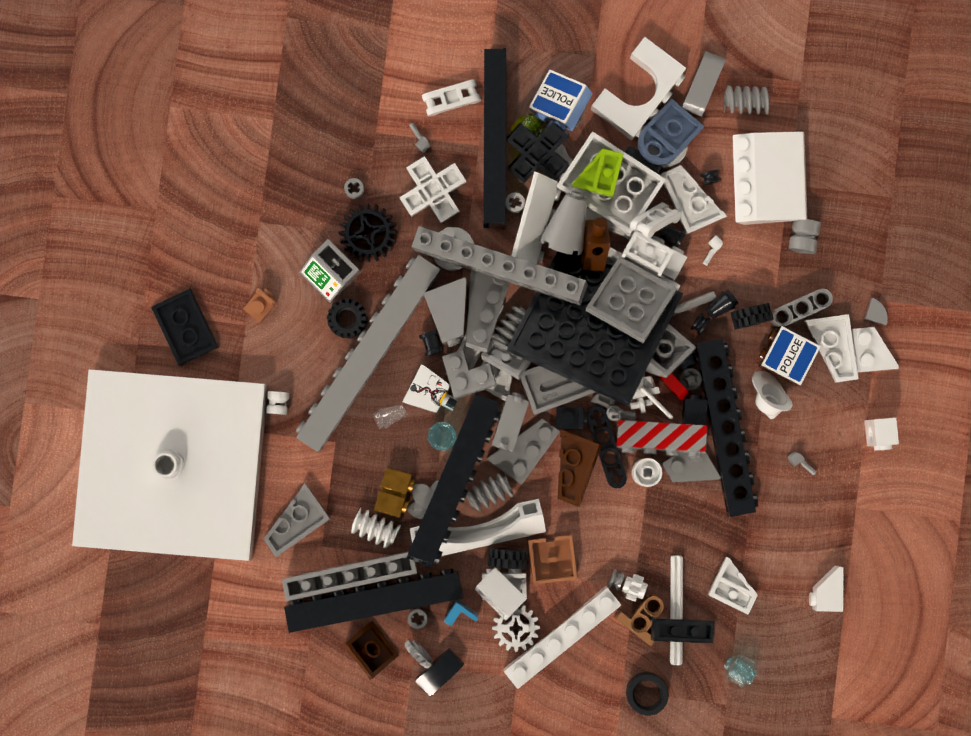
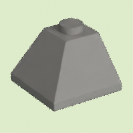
(670, 353)

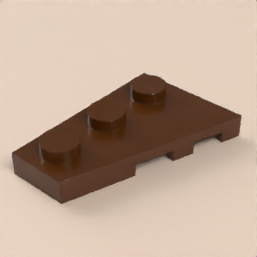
(576, 466)

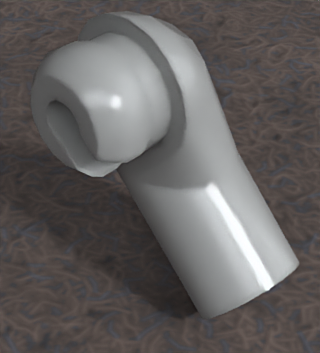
(615, 413)

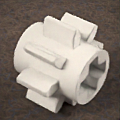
(634, 587)

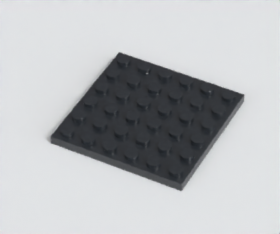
(582, 345)

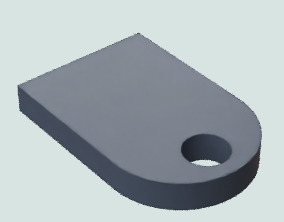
(668, 132)

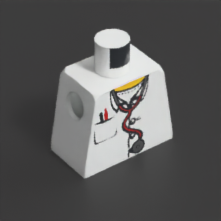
(429, 391)

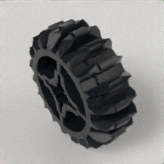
(377, 230)

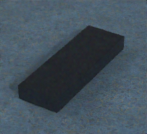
(682, 630)

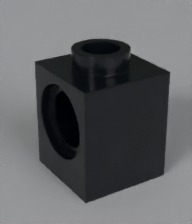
(694, 410)

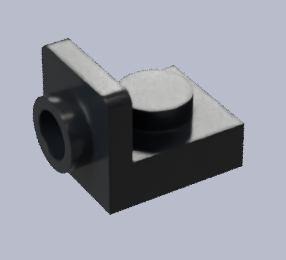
(570, 418)

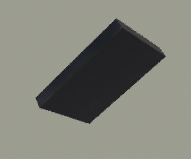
(185, 327)

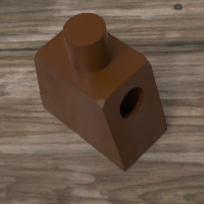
(595, 237)

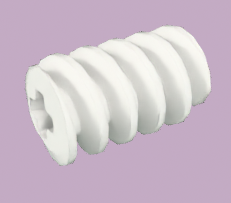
(374, 528)

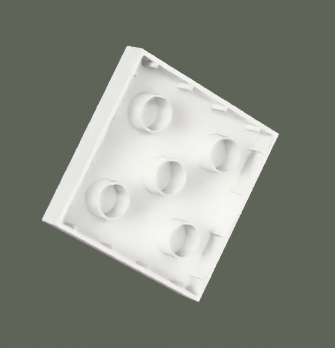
(170, 465)

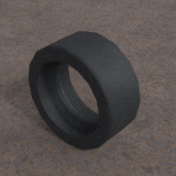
(651, 710)

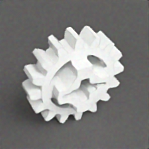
(526, 627)

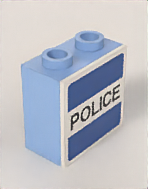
(560, 100)

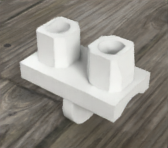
(641, 404)

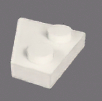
(871, 351)
(732, 588)

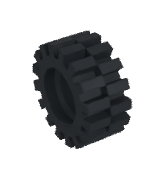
(751, 316)
(333, 318)
(508, 558)

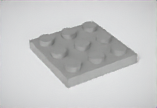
(631, 299)

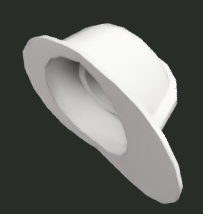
(770, 395)

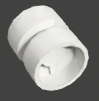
(646, 472)

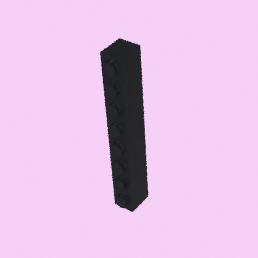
(453, 481)
(373, 601)

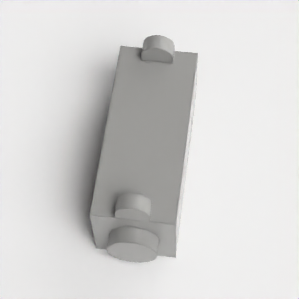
(510, 422)

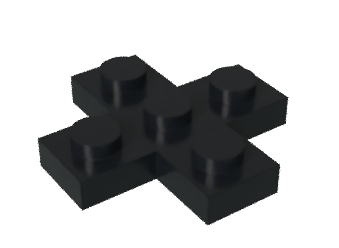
(537, 151)

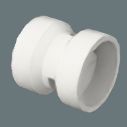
(277, 397)

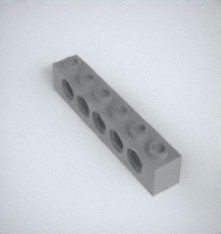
(348, 576)

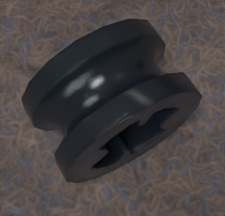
(711, 177)
(700, 323)

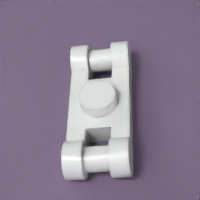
(451, 97)
(655, 219)

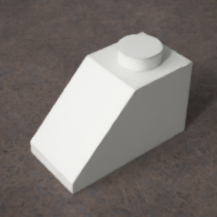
(828, 592)

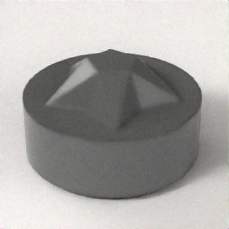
(690, 379)

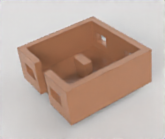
(552, 559)

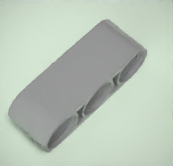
(703, 83)
(811, 307)

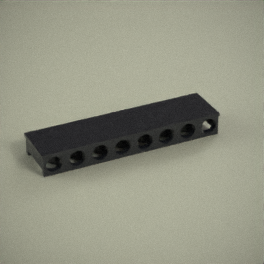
(494, 139)

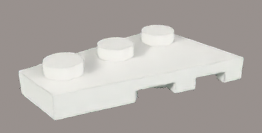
(688, 198)
(836, 345)

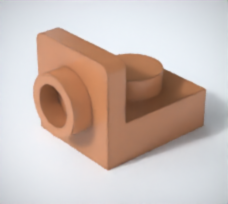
(260, 304)

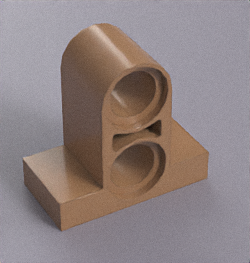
(642, 611)

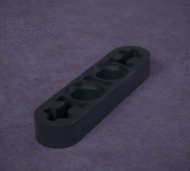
(608, 446)

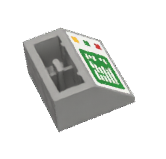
(329, 270)

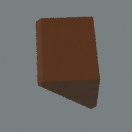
(371, 650)

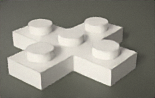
(432, 189)

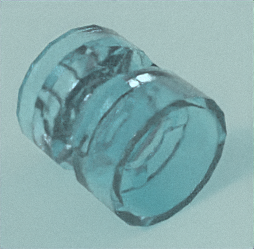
(442, 436)

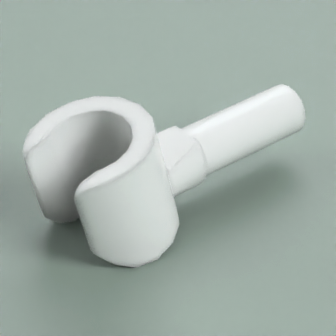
(716, 244)

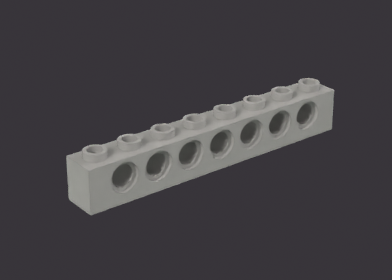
(500, 265)

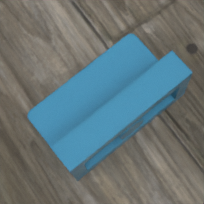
(456, 609)

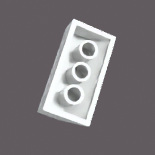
(535, 218)

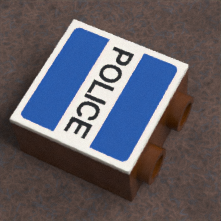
(788, 355)

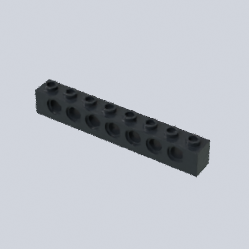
(716, 418)

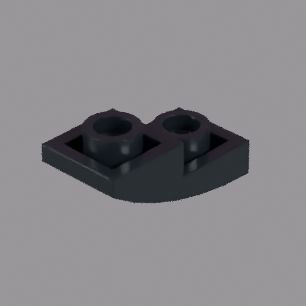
(440, 672)

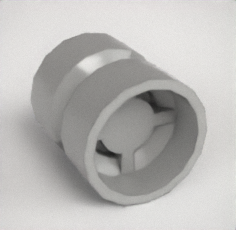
(804, 237)

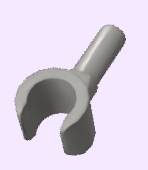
(422, 143)
(796, 458)

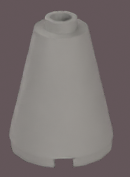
(567, 226)

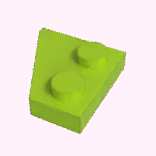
(600, 174)

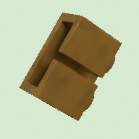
(394, 492)

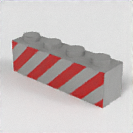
(662, 437)

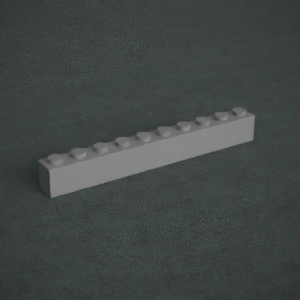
(368, 354)

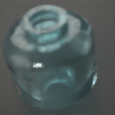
(740, 670)

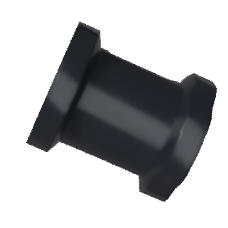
(672, 235)
(431, 343)

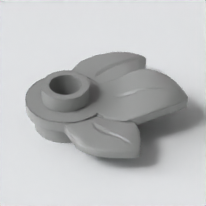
(422, 495)

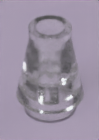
(387, 416)

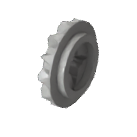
(418, 653)

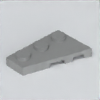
(527, 451)
(297, 521)

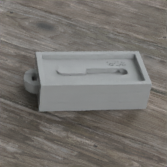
(550, 390)

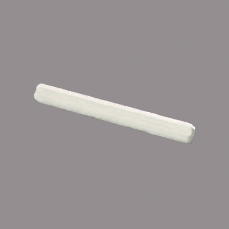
(676, 605)

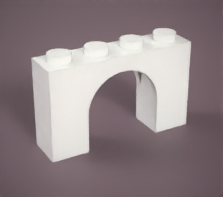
(665, 73)

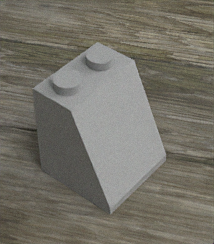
(448, 310)

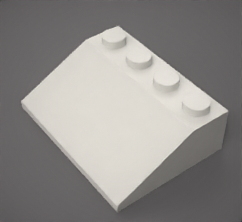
(769, 177)
(633, 191)

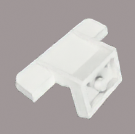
(647, 255)

